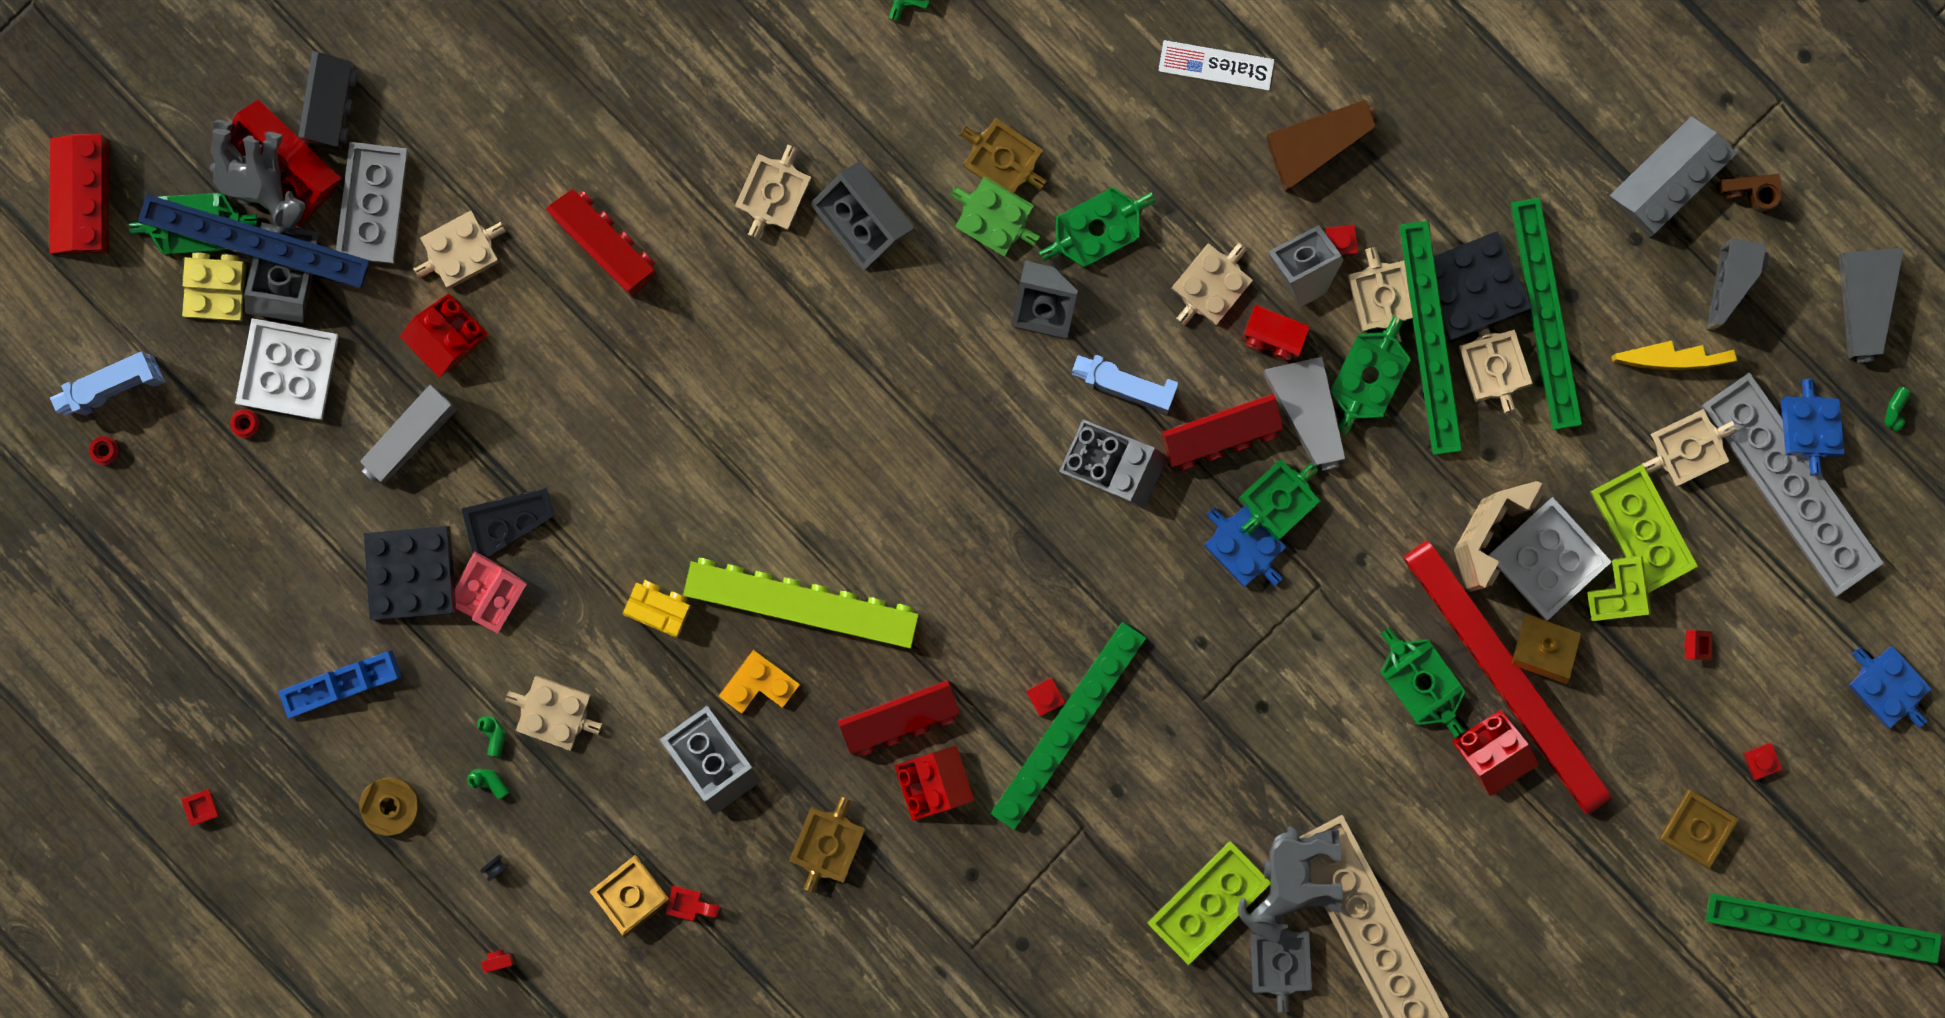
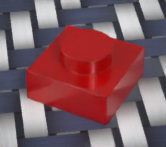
(1343, 239)
(1698, 645)
(1045, 696)
(1762, 761)
(200, 807)
(497, 960)

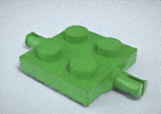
(994, 216)

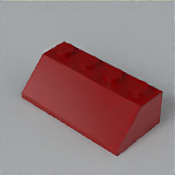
(300, 167)
(79, 194)
(602, 242)
(1222, 431)
(899, 717)

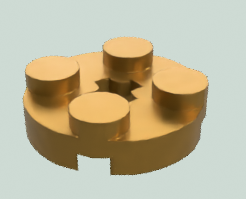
(373, 813)

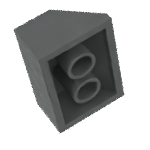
(328, 101)
(861, 215)

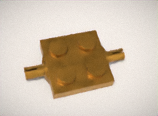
(1003, 156)
(827, 844)

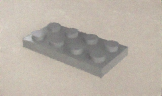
(372, 201)

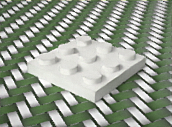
(287, 369)
(1549, 559)

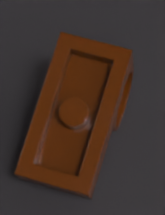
(1752, 185)

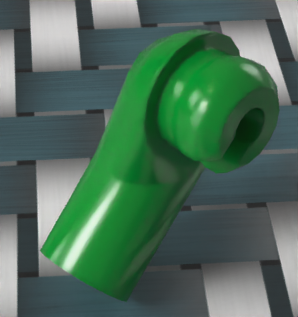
(1895, 406)
(494, 732)
(488, 779)

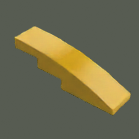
(1666, 358)

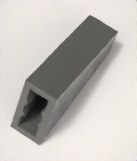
(1868, 298)

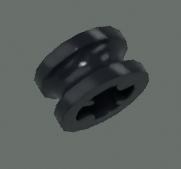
(494, 868)

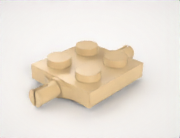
(773, 192)
(459, 249)
(1211, 284)
(1380, 293)
(1495, 367)
(1690, 447)
(553, 712)

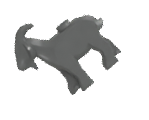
(253, 176)
(1291, 881)

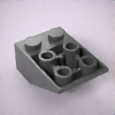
(1113, 463)

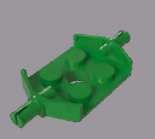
(1111, 208)
(172, 243)
(1363, 398)
(1400, 671)

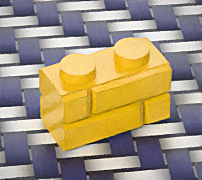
(657, 609)

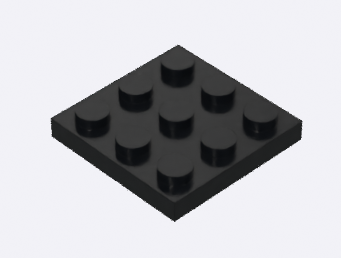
(1478, 287)
(410, 573)

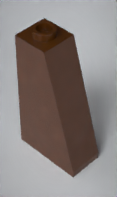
(1317, 141)

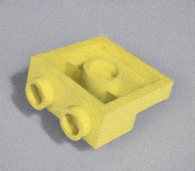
(214, 287)

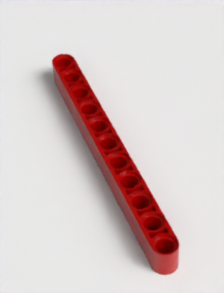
(1507, 678)

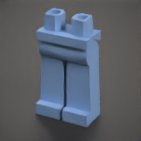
(107, 382)
(1123, 385)

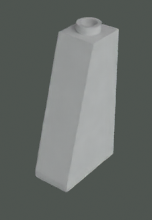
(1308, 405)
(407, 435)

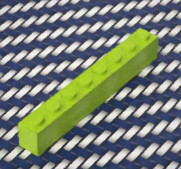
(800, 604)

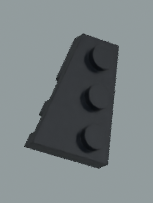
(503, 520)

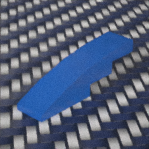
(340, 684)

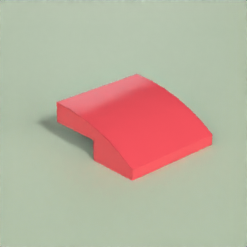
(487, 592)

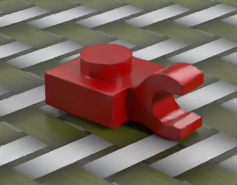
(687, 903)

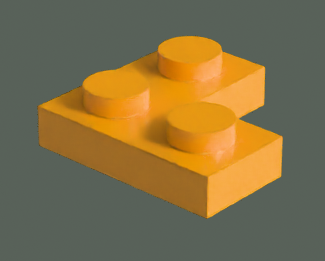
(754, 676)

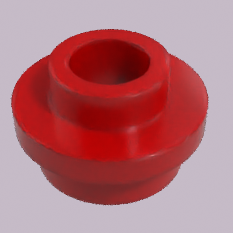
(235, 423)
(95, 446)

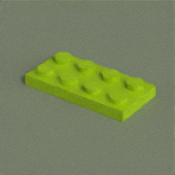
(1644, 526)
(1208, 902)

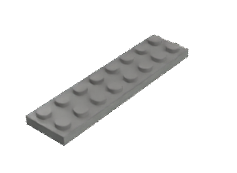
(1799, 500)

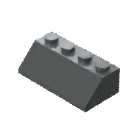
(1672, 175)

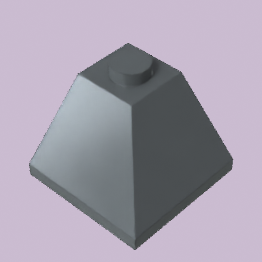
(1307, 265)
(1044, 301)

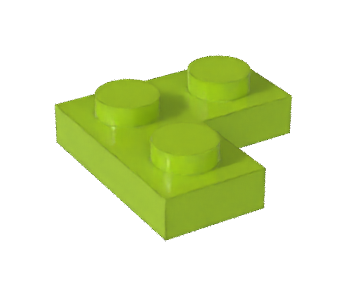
(1628, 598)

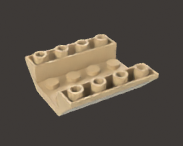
(1475, 566)

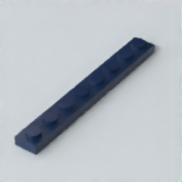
(254, 241)

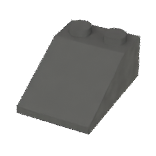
(1736, 272)
(279, 290)
(710, 760)

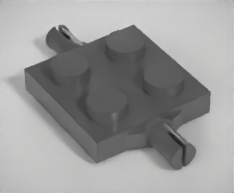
(1282, 965)

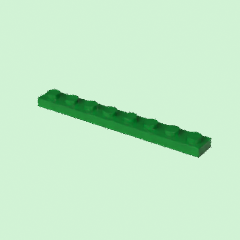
(1545, 314)
(1430, 337)
(1067, 725)
(1823, 928)

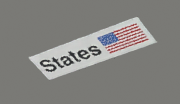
(1216, 65)

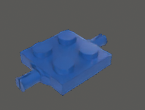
(1812, 427)
(1243, 555)
(1889, 687)

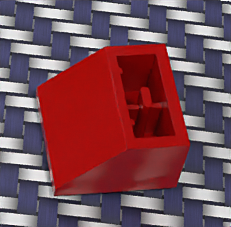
(1274, 333)
(443, 335)
(1495, 753)
(934, 783)

